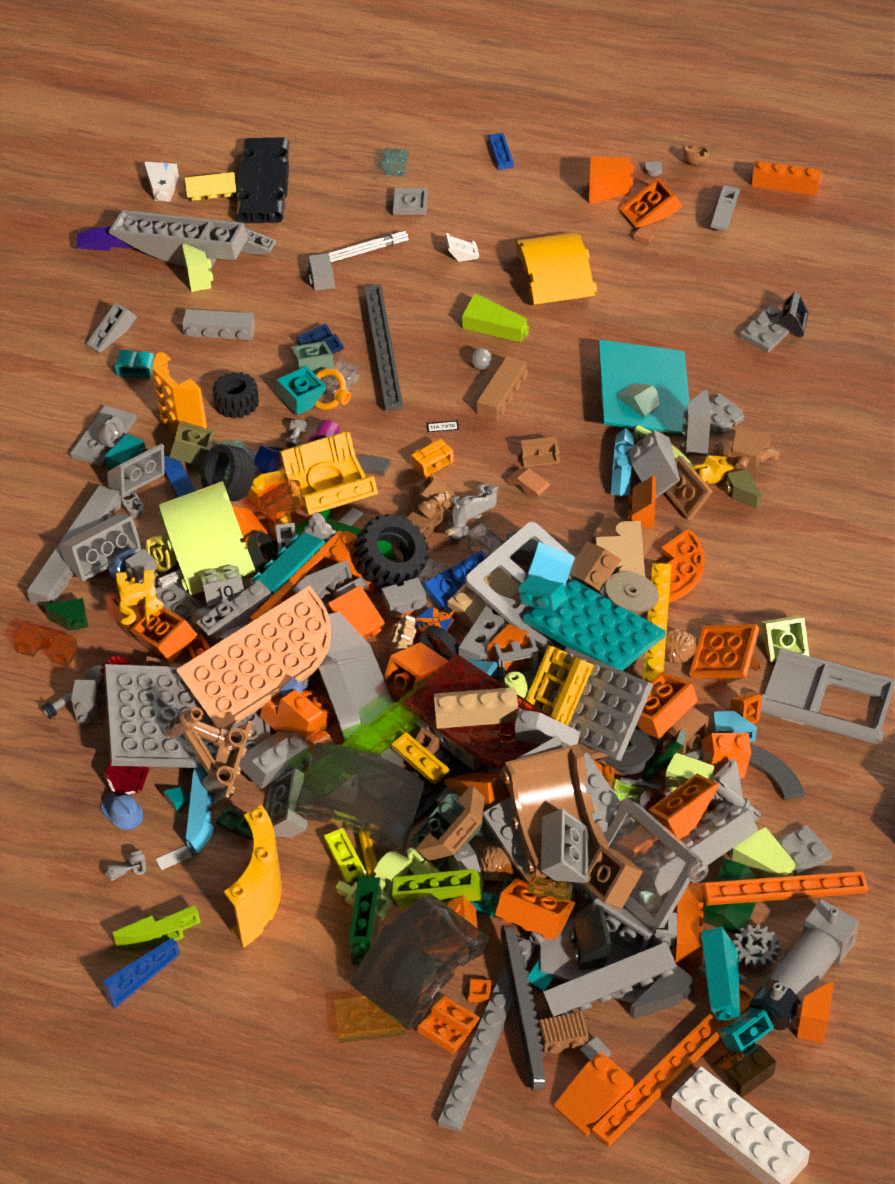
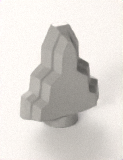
(319, 528)

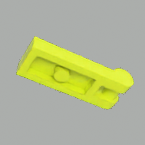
(344, 855)

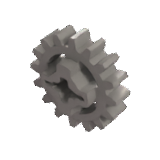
(756, 946)

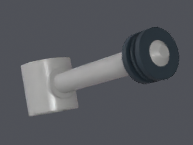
(92, 674)

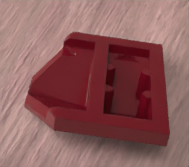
(125, 779)

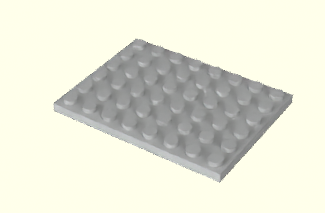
(143, 704)

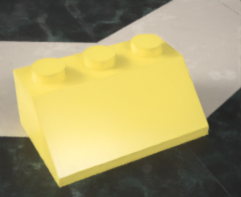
(210, 186)

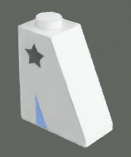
(162, 179)

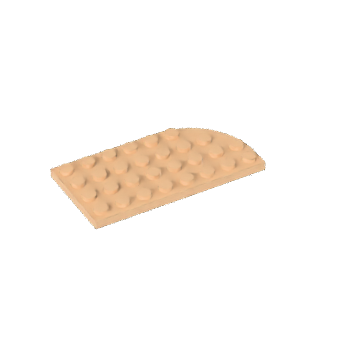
(260, 659)

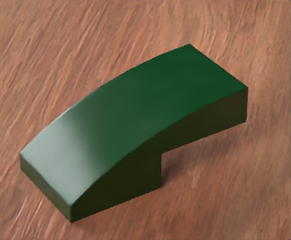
(234, 822)

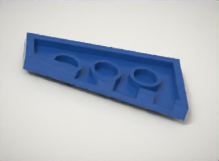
(447, 583)
(135, 975)

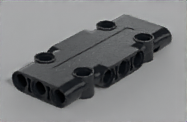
(263, 180)

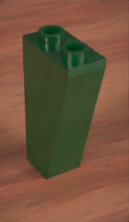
(364, 917)

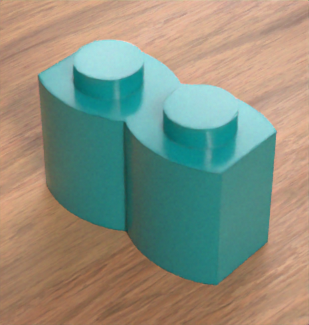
(134, 364)

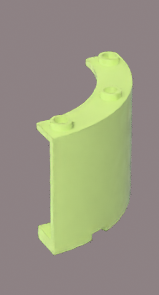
(204, 534)

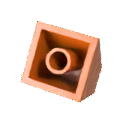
(609, 177)
(358, 611)
(410, 668)

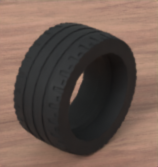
(241, 470)

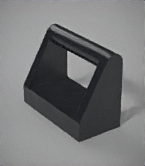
(788, 318)

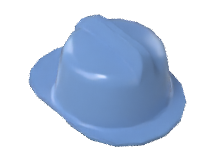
(122, 811)

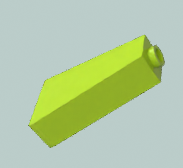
(494, 320)

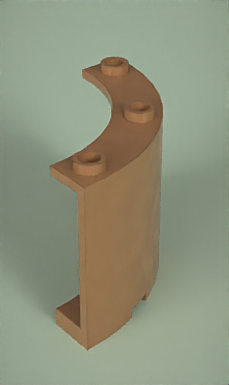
(544, 785)

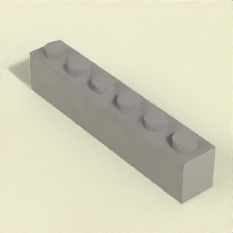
(610, 980)

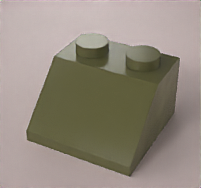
(191, 443)

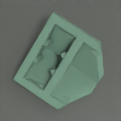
(640, 398)

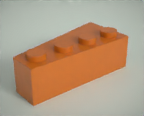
(688, 943)

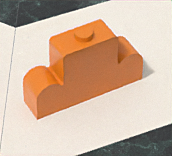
(296, 715)

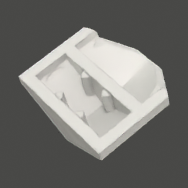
(462, 249)

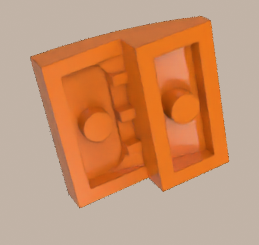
(448, 1024)

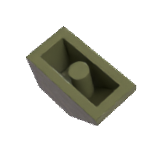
(743, 488)

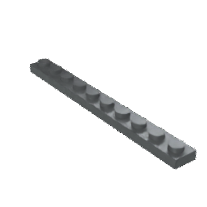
(383, 348)

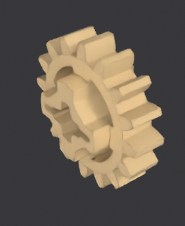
(402, 634)

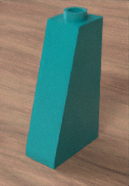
(721, 973)

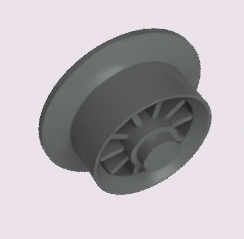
(637, 754)

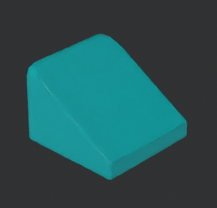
(177, 798)

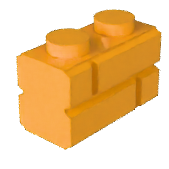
(431, 458)

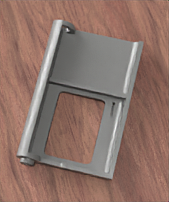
(799, 688)

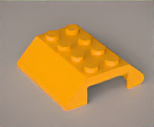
(176, 401)

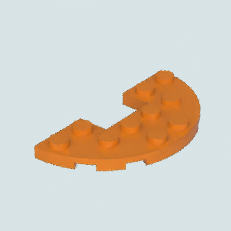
(686, 561)

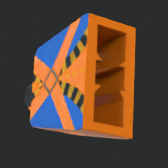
(435, 617)

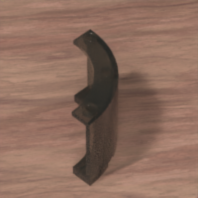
(360, 793)
(416, 958)

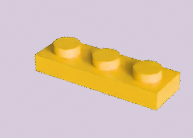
(420, 758)

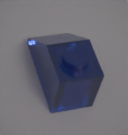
(268, 459)

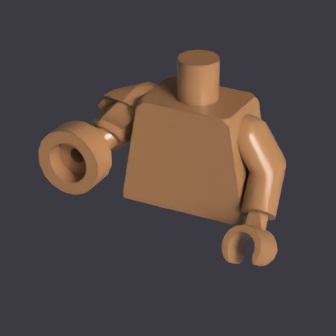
(747, 449)
(436, 493)

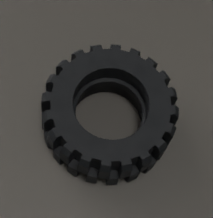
(400, 533)

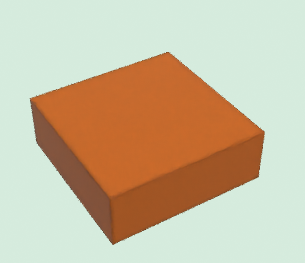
(479, 990)

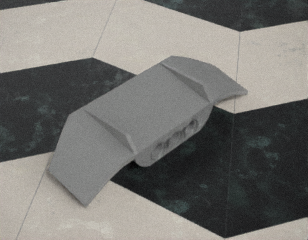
(354, 681)

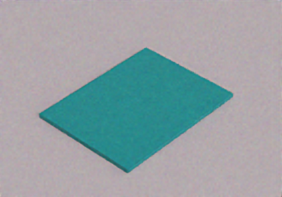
(638, 364)

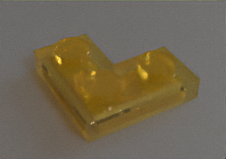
(557, 889)

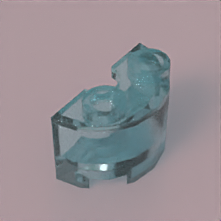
(395, 161)

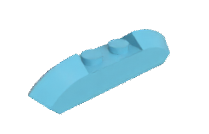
(622, 464)
(199, 817)

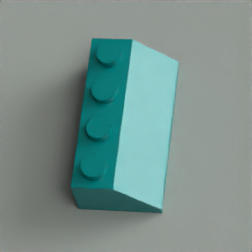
(289, 561)

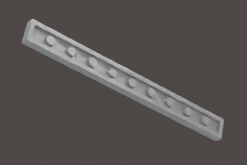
(481, 1048)

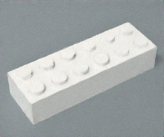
(739, 1129)

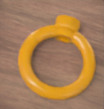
(341, 395)

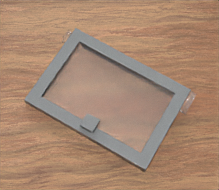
(661, 856)

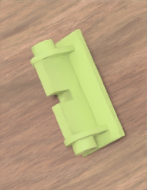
(420, 864)

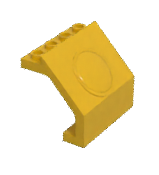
(327, 473)

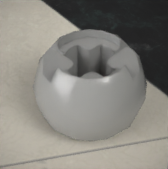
(481, 359)

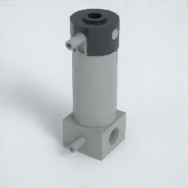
(825, 941)

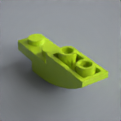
(148, 933)

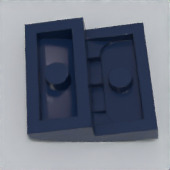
(321, 334)

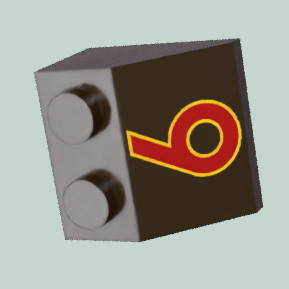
(745, 1070)

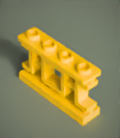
(569, 690)

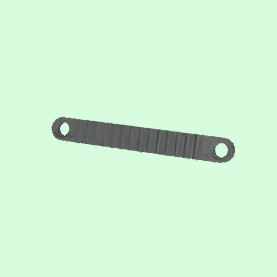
(523, 1007)

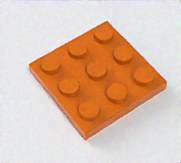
(724, 651)

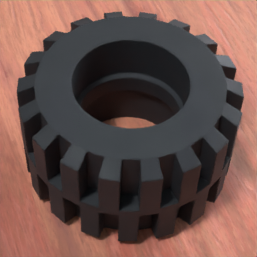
(235, 395)

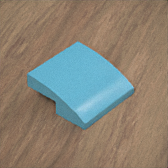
(550, 564)

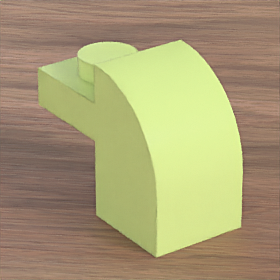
(391, 866)

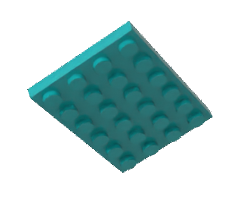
(596, 627)

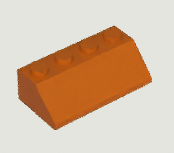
(786, 178)

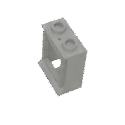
(518, 654)

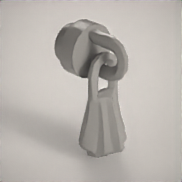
(116, 871)

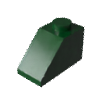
(68, 614)

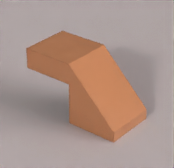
(530, 481)

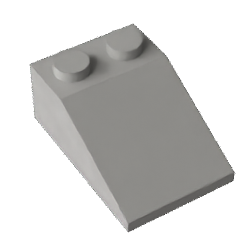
(655, 458)
(326, 581)

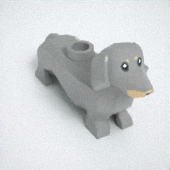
(469, 508)

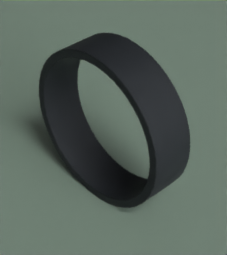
(255, 553)
(444, 636)

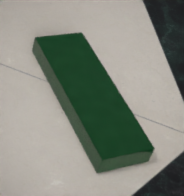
(665, 754)

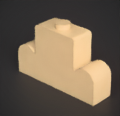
(627, 546)

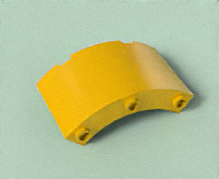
(556, 267)
(260, 886)

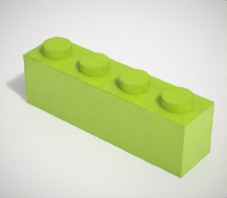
(443, 885)

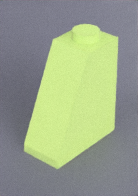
(763, 855)

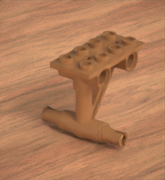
(229, 747)

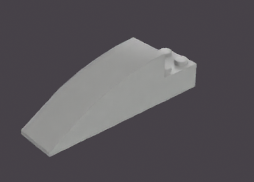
(164, 235)

